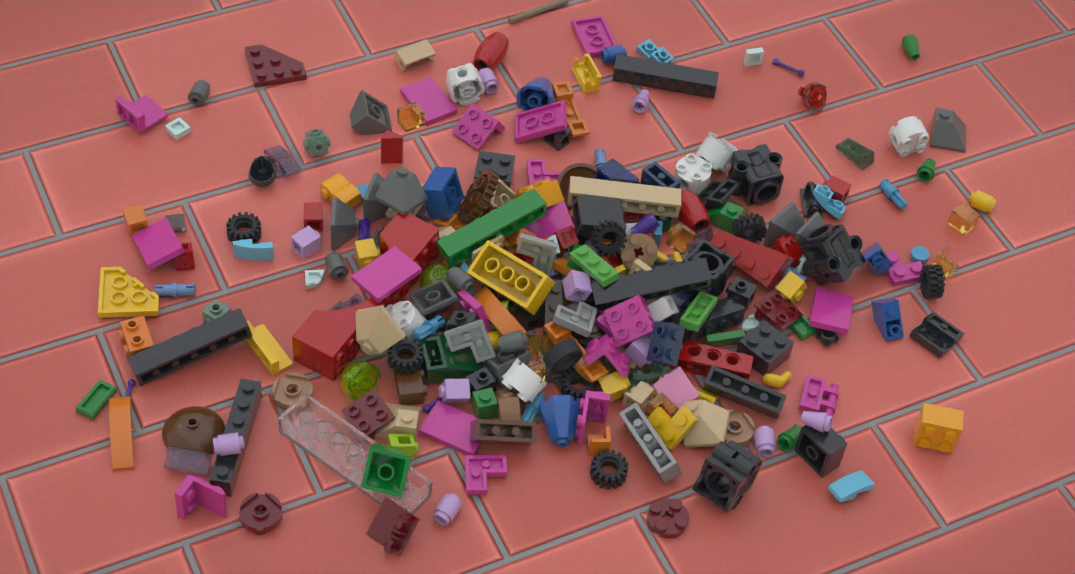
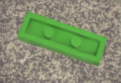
(594, 265)
(698, 311)

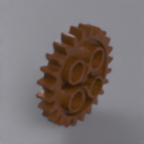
(478, 196)

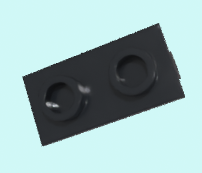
(809, 202)

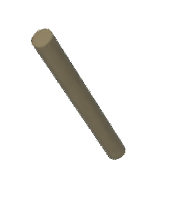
(535, 11)

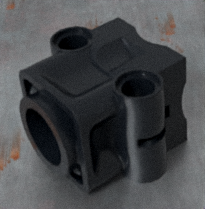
(759, 174)
(831, 254)
(720, 266)
(727, 474)

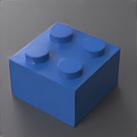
(443, 193)

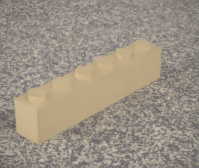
(633, 197)

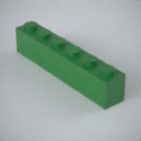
(500, 221)

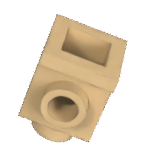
(638, 394)

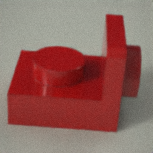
(788, 246)
(185, 260)

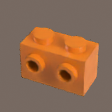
(135, 335)

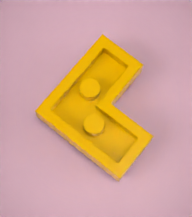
(672, 429)

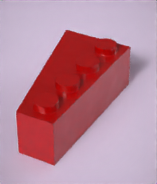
(756, 260)

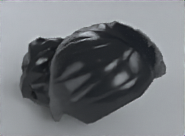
(262, 171)

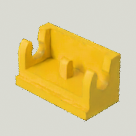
(587, 74)

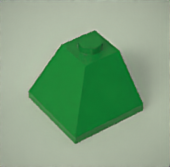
(724, 215)
(386, 470)

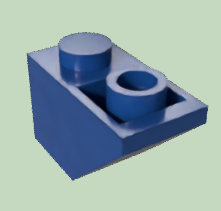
(877, 258)
(888, 318)

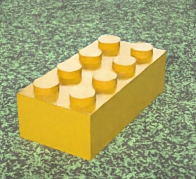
(511, 277)

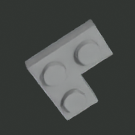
(540, 249)
(579, 321)
(473, 335)

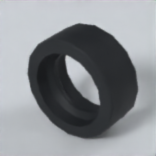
(562, 356)

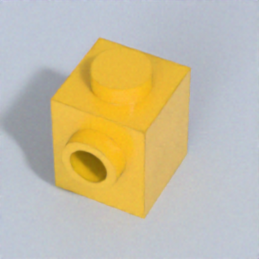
(366, 252)
(791, 287)
(614, 385)

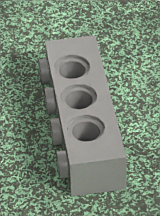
(650, 443)

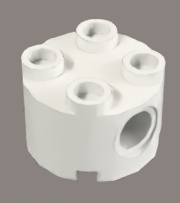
(464, 84)
(909, 136)
(717, 152)
(693, 173)
(406, 317)
(523, 380)

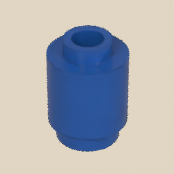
(609, 54)

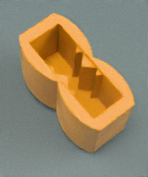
(339, 187)

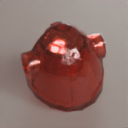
(810, 95)

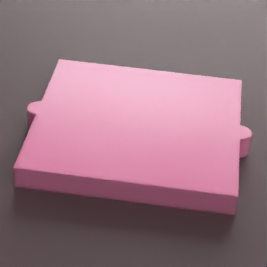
(677, 387)

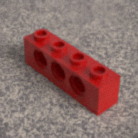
(705, 355)

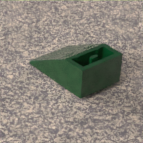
(443, 364)

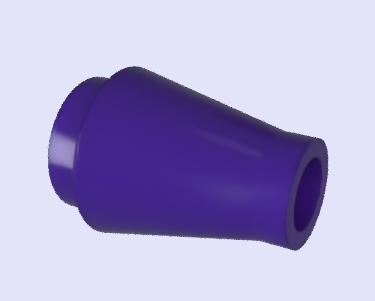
(646, 225)

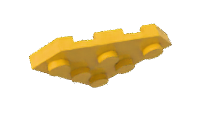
(124, 295)

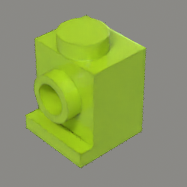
(403, 442)

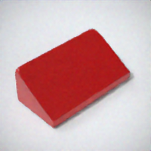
(391, 148)

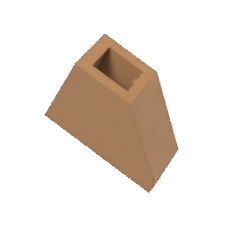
(508, 405)

